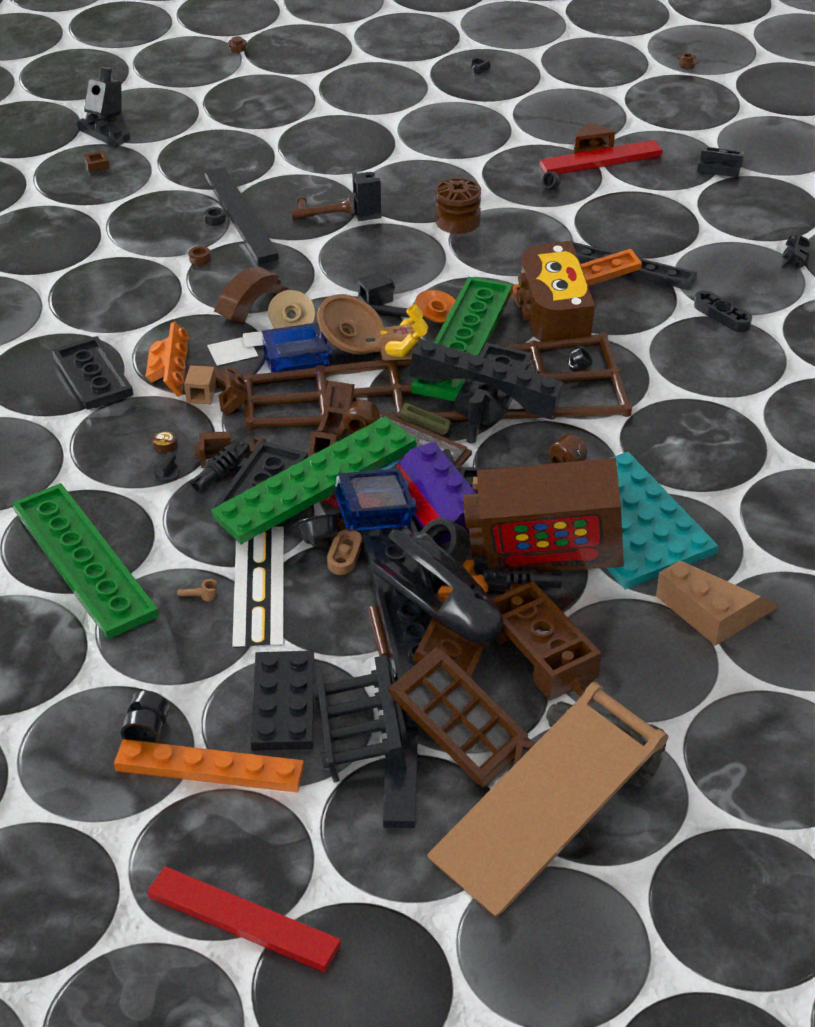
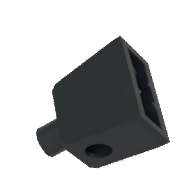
(103, 94)

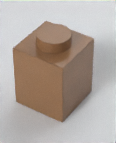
(200, 385)

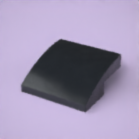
(720, 161)

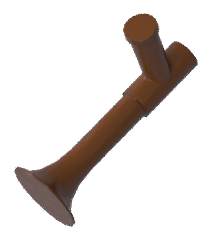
(304, 211)

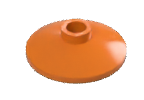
(435, 305)

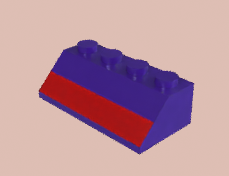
(435, 486)

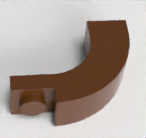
(245, 290)
(331, 429)

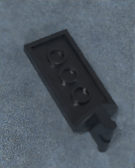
(485, 403)

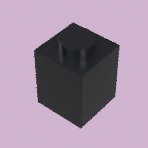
(376, 288)

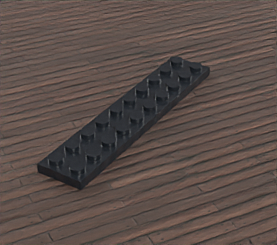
(401, 618)

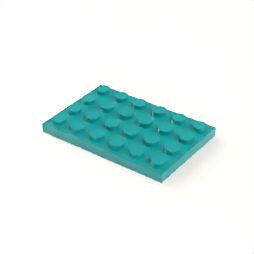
(653, 527)

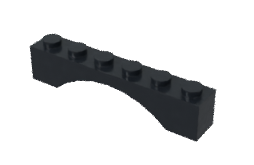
(532, 391)

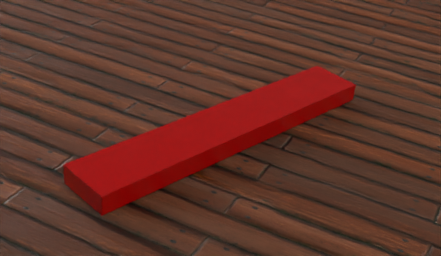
(601, 157)
(245, 919)

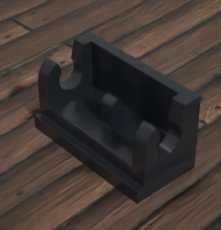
(366, 196)

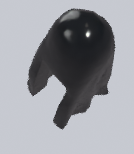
(467, 607)

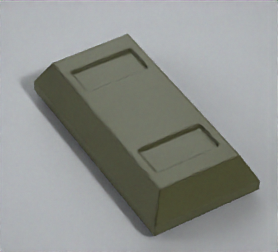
(424, 419)

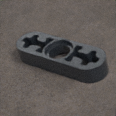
(712, 305)

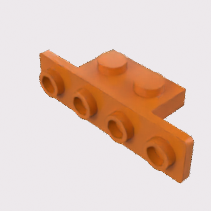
(168, 359)

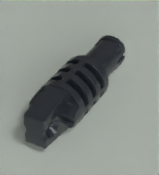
(221, 464)
(501, 578)

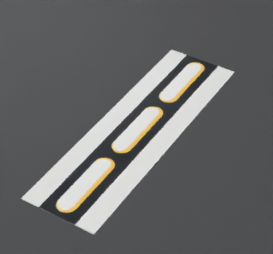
(259, 590)

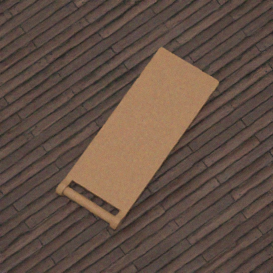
(544, 801)

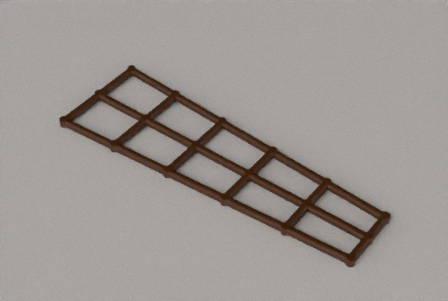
(398, 390)

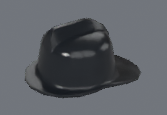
(318, 530)

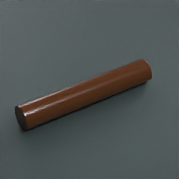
(378, 631)

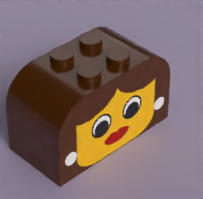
(554, 292)

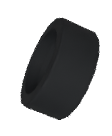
(460, 539)

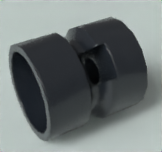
(145, 717)

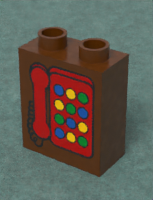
(547, 516)

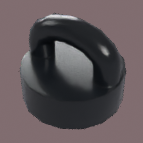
(581, 357)

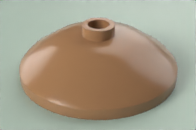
(348, 322)

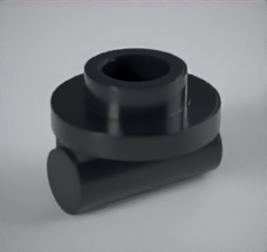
(167, 468)

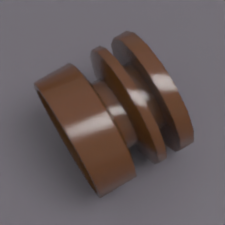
(458, 205)

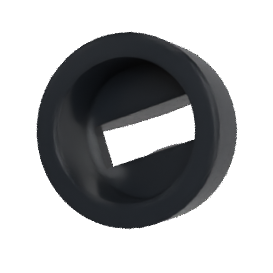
(551, 180)

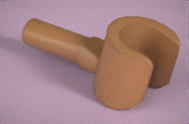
(207, 590)

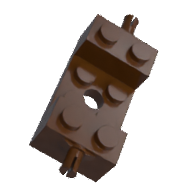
(562, 656)

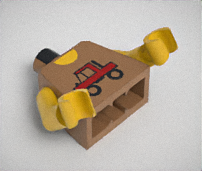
(400, 340)

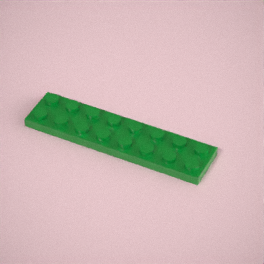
(467, 328)
(311, 479)
(85, 561)

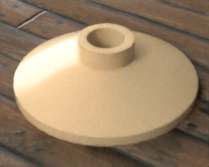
(291, 302)

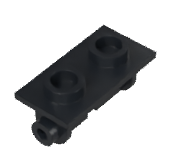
(796, 250)

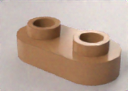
(344, 552)

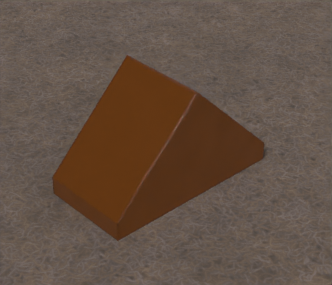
(593, 138)

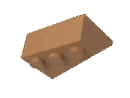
(710, 603)

